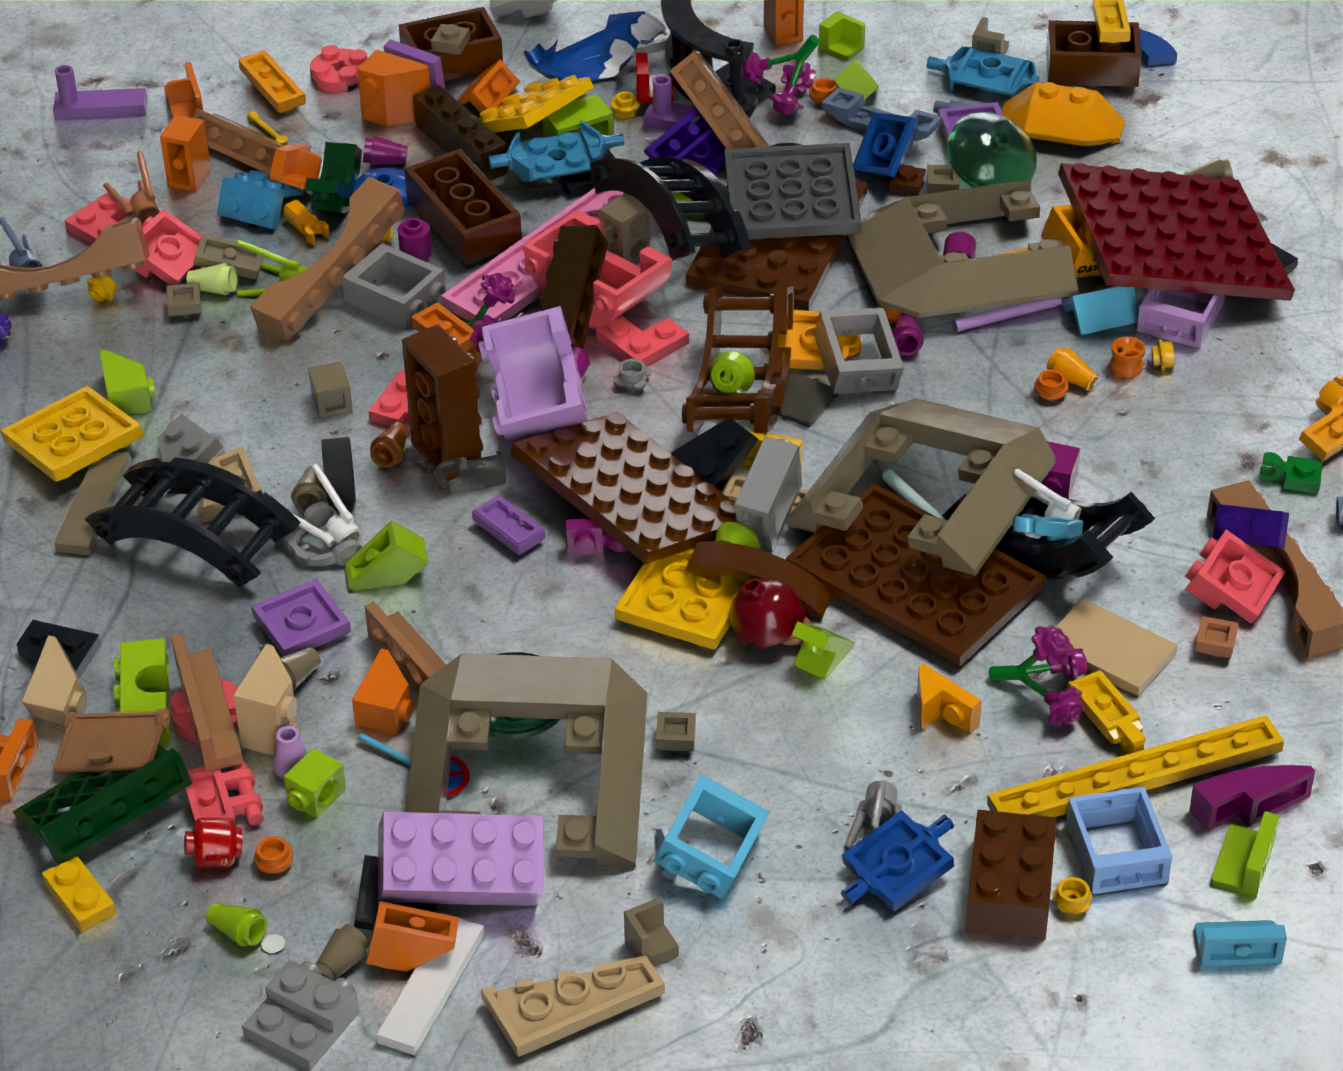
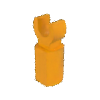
(305, 221)

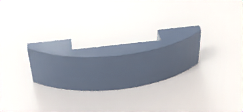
(850, 110)

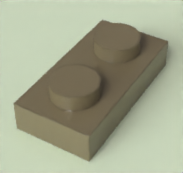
(218, 250)

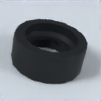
(339, 468)

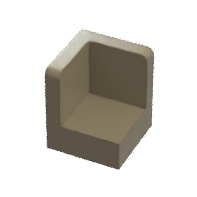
(989, 40)
(330, 390)
(647, 933)

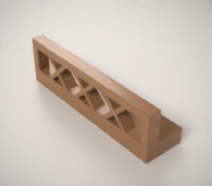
(716, 103)
(238, 141)
(406, 646)
(207, 707)

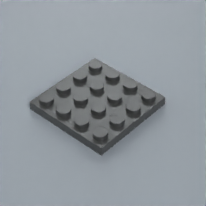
(794, 190)

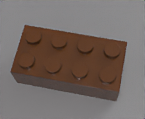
(463, 206)
(442, 397)

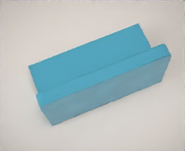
(1103, 309)
(1240, 942)

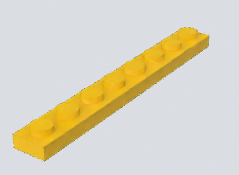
(1144, 768)

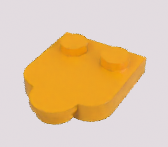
(804, 346)

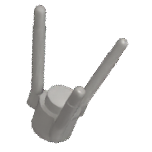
(878, 805)

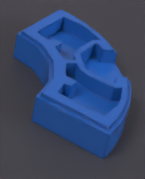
(1156, 49)

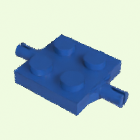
(898, 860)

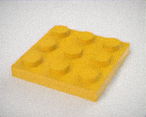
(535, 103)
(72, 433)
(679, 602)

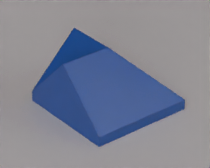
(885, 144)

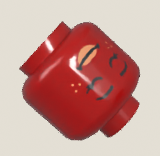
(214, 843)

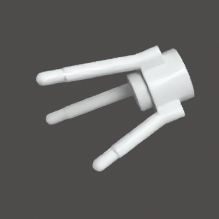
(1057, 505)
(340, 526)

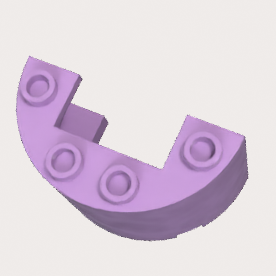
(533, 375)

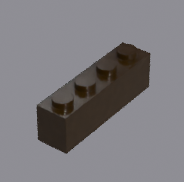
(457, 128)
(570, 279)

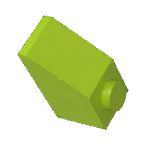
(127, 383)
(387, 559)

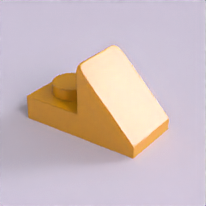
(944, 698)

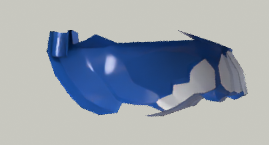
(615, 42)

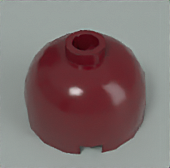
(765, 612)

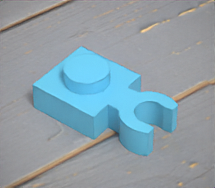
(1053, 527)

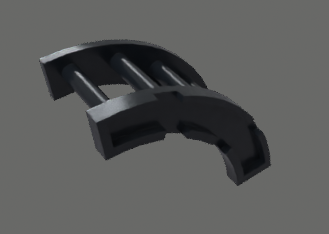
(692, 35)
(652, 186)
(197, 480)
(1079, 555)

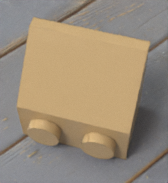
(265, 703)

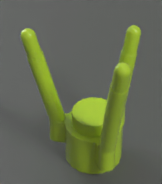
(288, 269)

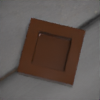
(908, 181)

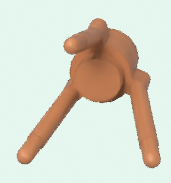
(141, 203)

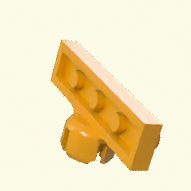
(1326, 435)

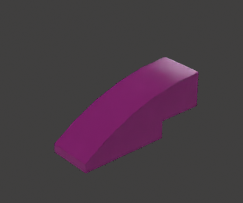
(1250, 793)

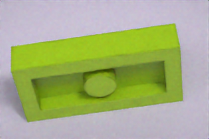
(1245, 856)

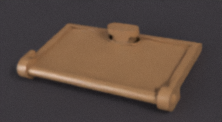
(99, 737)

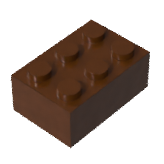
(479, 53)
(1079, 58)
(1011, 874)

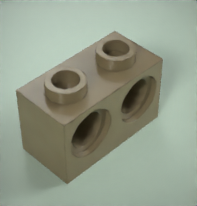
(625, 227)

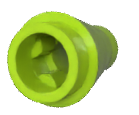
(239, 923)

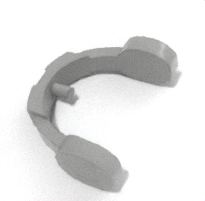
(318, 515)

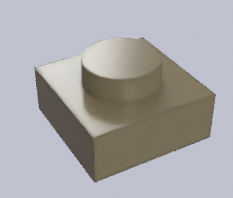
(450, 39)
(941, 179)
(184, 299)
(675, 731)

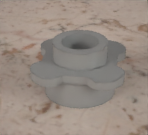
(632, 374)

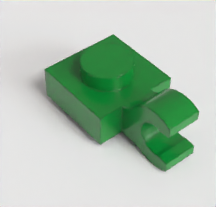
(1296, 473)

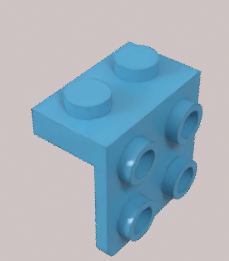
(254, 198)

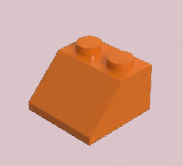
(389, 86)

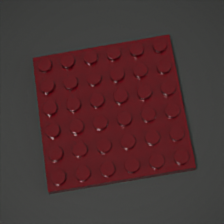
(1174, 232)

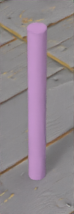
(1003, 313)

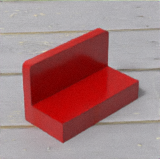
(645, 81)

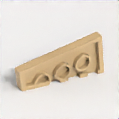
(556, 1008)

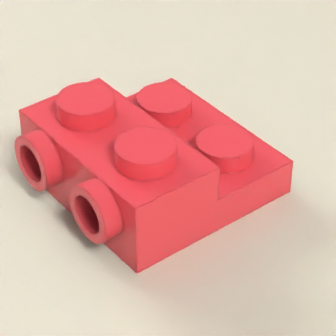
(170, 248)
(1233, 576)

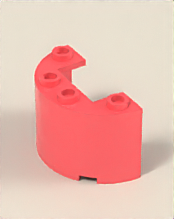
(620, 283)

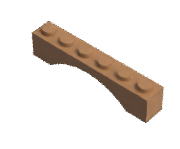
(115, 247)
(291, 302)
(1317, 613)

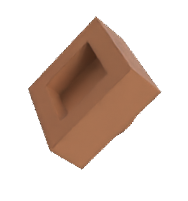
(1216, 637)

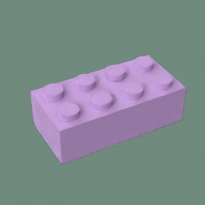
(460, 859)

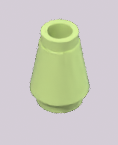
(215, 279)

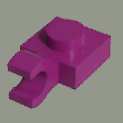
(588, 538)

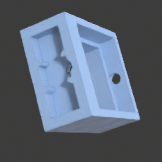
(1121, 869)

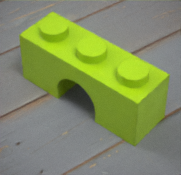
(143, 672)

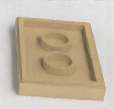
(1116, 646)

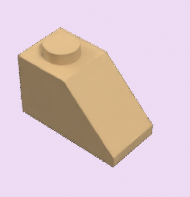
(54, 686)

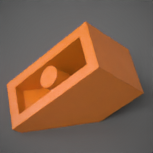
(383, 697)
(409, 936)

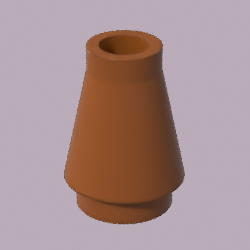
(389, 446)

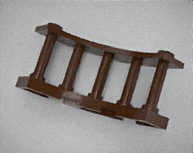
(752, 407)

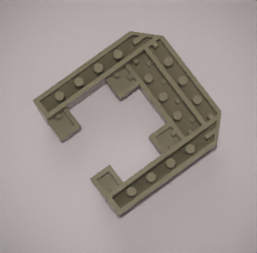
(917, 281)
(992, 451)
(602, 714)

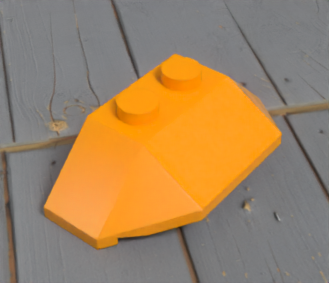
(1065, 115)

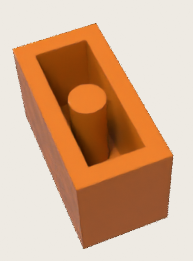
(185, 153)

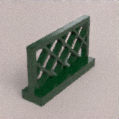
(100, 812)

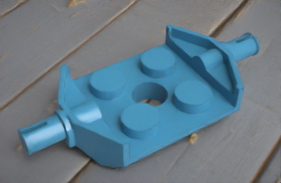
(972, 69)
(536, 157)

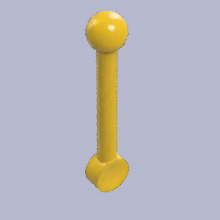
(254, 117)

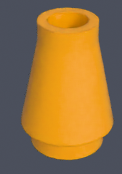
(1073, 368)

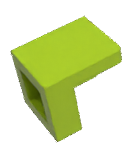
(841, 36)
(856, 79)

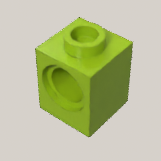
(314, 783)

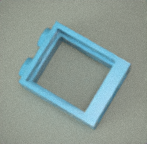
(729, 812)

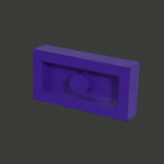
(1252, 525)

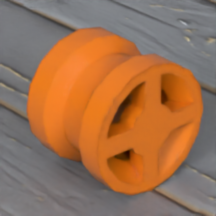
(1127, 357)

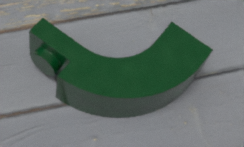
(337, 178)

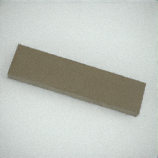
(95, 493)

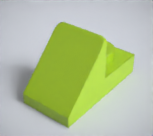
(820, 649)

